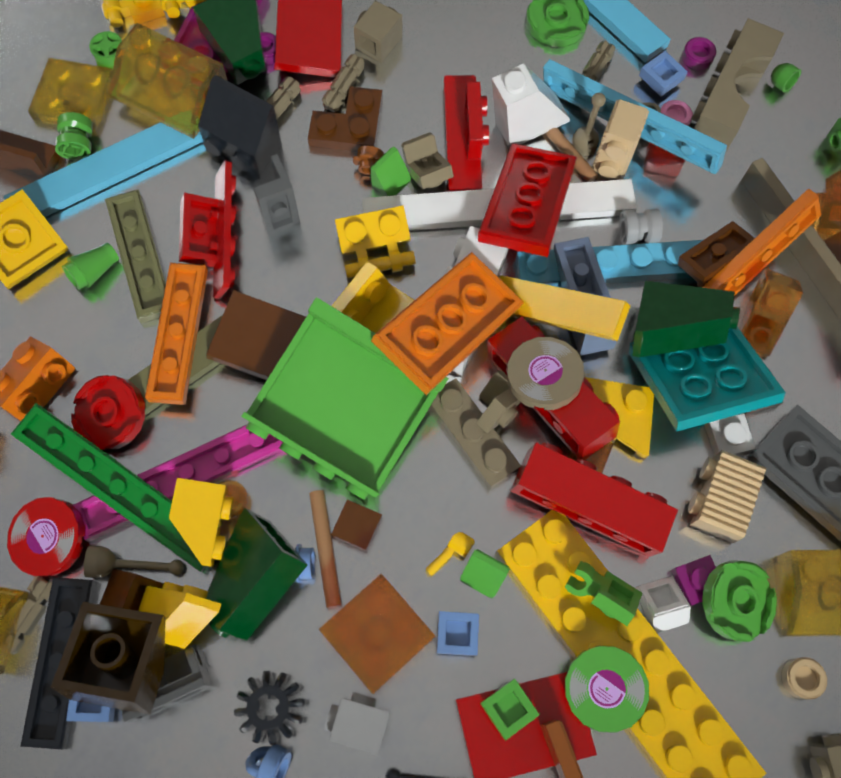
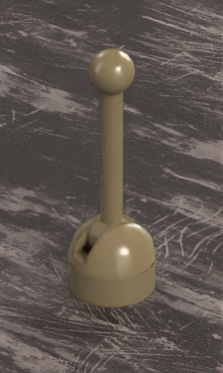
(589, 134)
(101, 562)

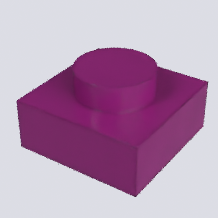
(692, 578)

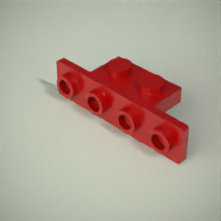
(465, 130)
(207, 230)

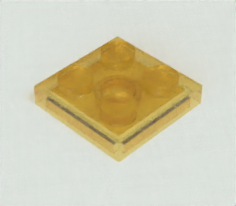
(71, 88)

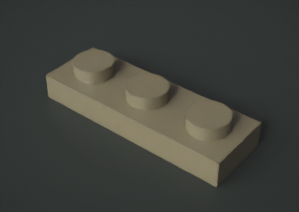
(483, 450)

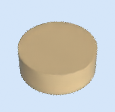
(804, 678)

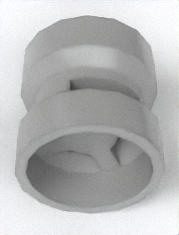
(640, 226)

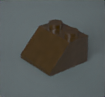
(113, 658)

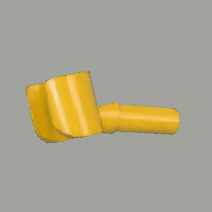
(459, 543)

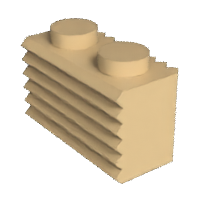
(620, 139)
(726, 496)

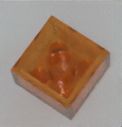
(377, 634)

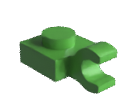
(609, 592)

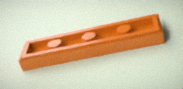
(768, 244)
(177, 334)

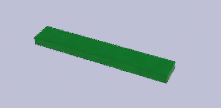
(103, 477)

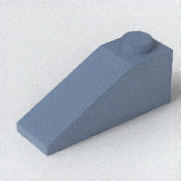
(582, 273)

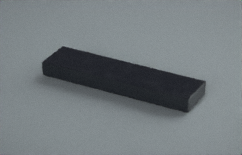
(47, 708)

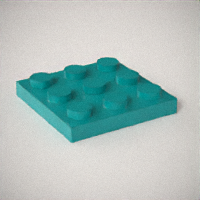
(710, 381)

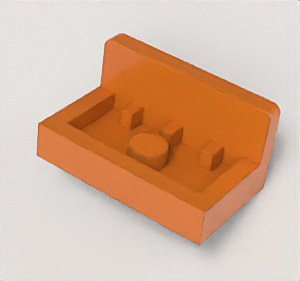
(32, 377)

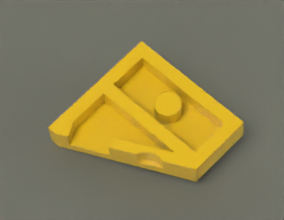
(634, 409)

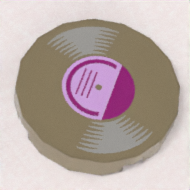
(545, 373)

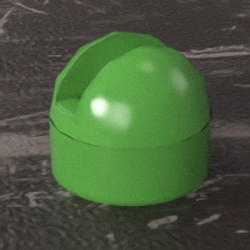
(785, 76)

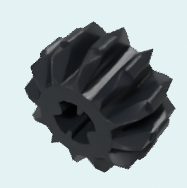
(256, 705)

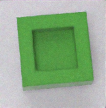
(509, 709)

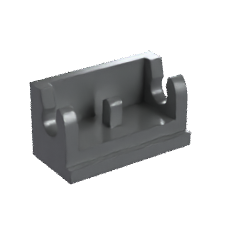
(182, 678)

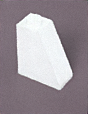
(525, 106)

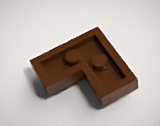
(348, 130)

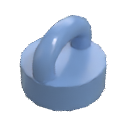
(274, 763)

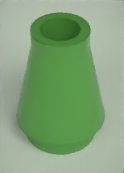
(90, 265)

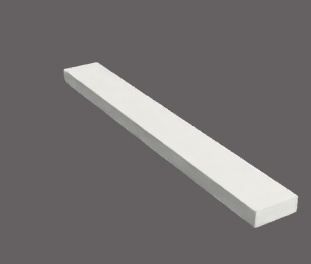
(469, 207)

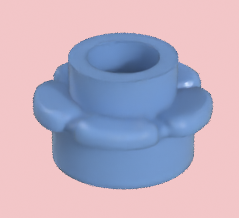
(308, 556)

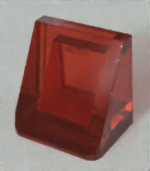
(662, 161)

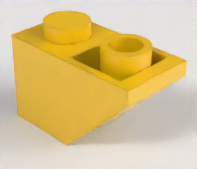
(198, 517)
(184, 609)

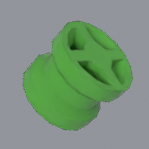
(102, 47)

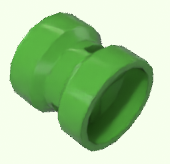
(73, 136)

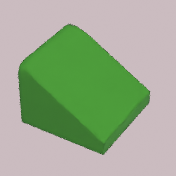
(390, 173)
(484, 573)

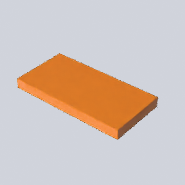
(447, 323)

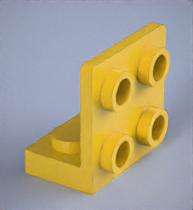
(371, 299)

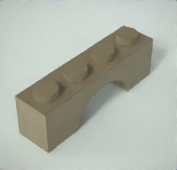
(749, 57)

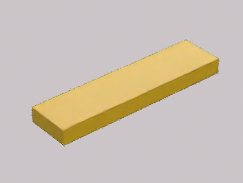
(569, 308)

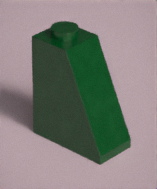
(234, 35)
(682, 318)
(252, 576)

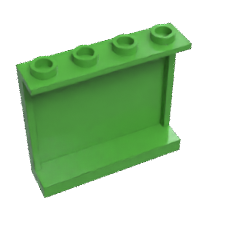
(340, 402)

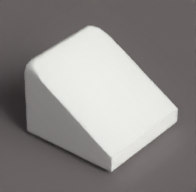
(664, 604)

